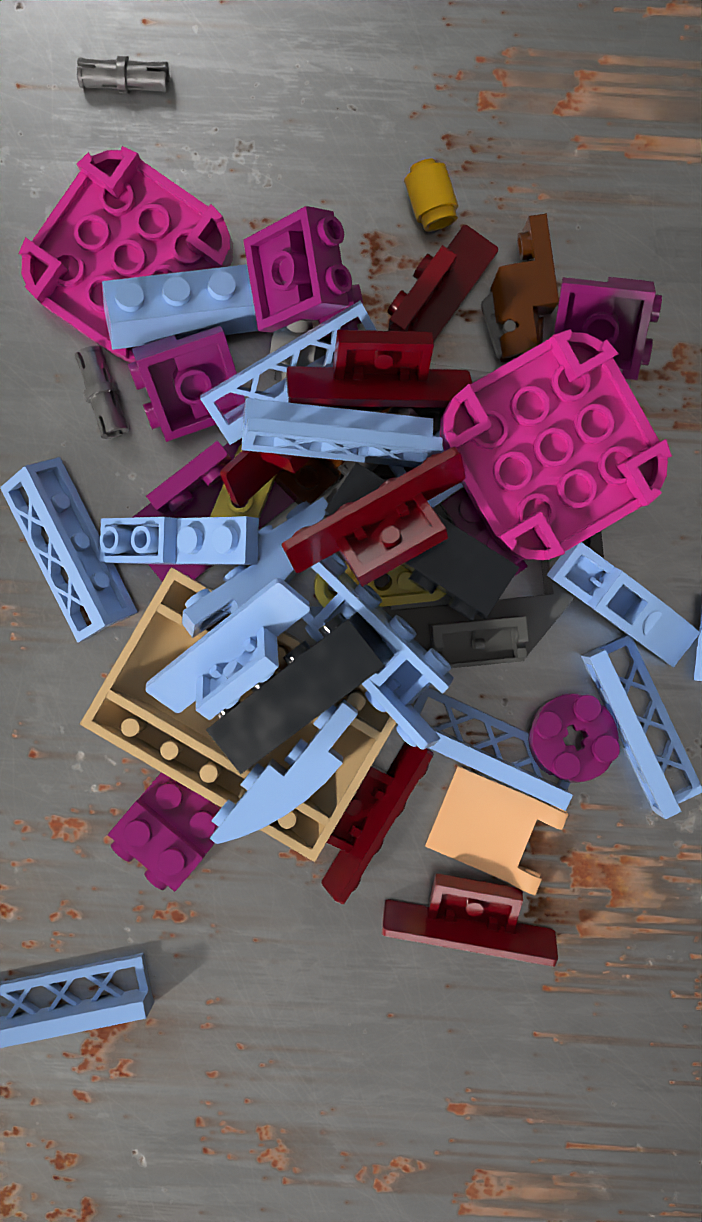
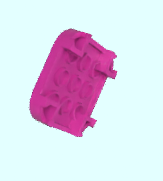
(118, 225)
(554, 446)

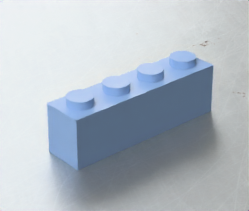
(178, 305)

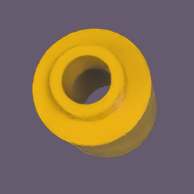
(431, 194)

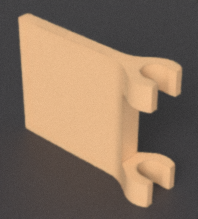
(490, 827)

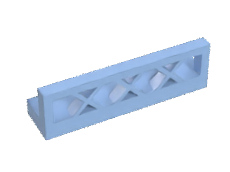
(232, 422)
(337, 433)
(71, 544)
(633, 734)
(486, 762)
(77, 1014)

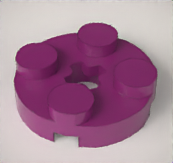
(598, 743)

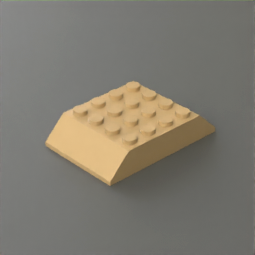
(185, 750)

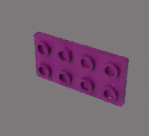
(194, 493)

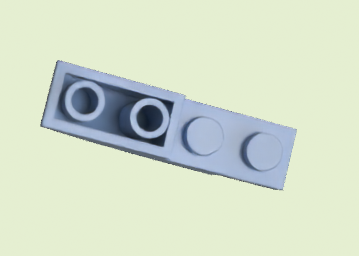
(180, 540)
(244, 582)
(624, 603)
(277, 791)

